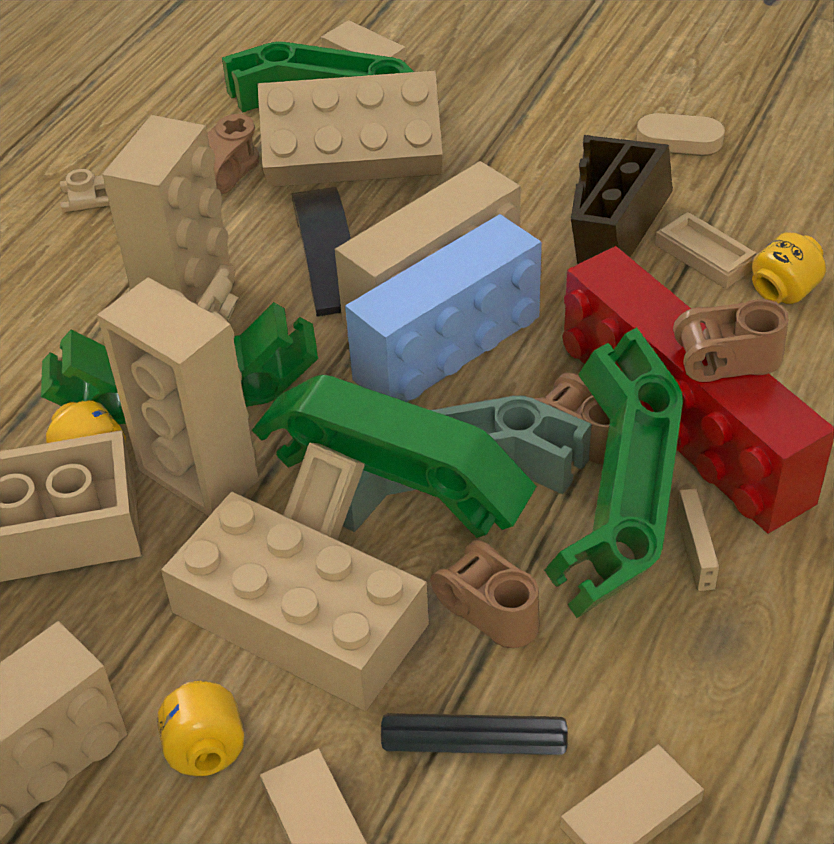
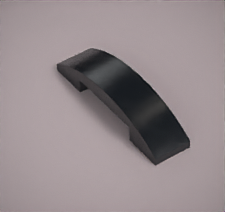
(322, 230)

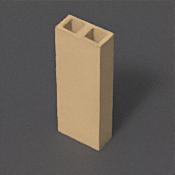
(697, 540)

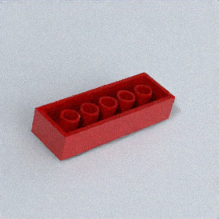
(736, 430)

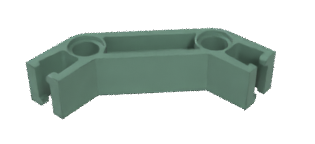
(529, 431)

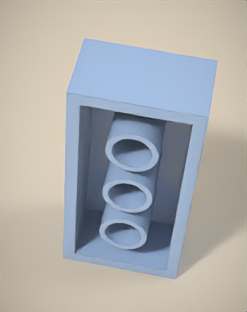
(445, 310)

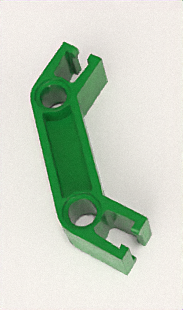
(297, 62)
(264, 353)
(404, 446)
(634, 471)

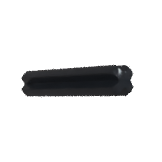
(474, 733)

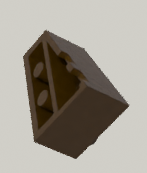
(618, 194)

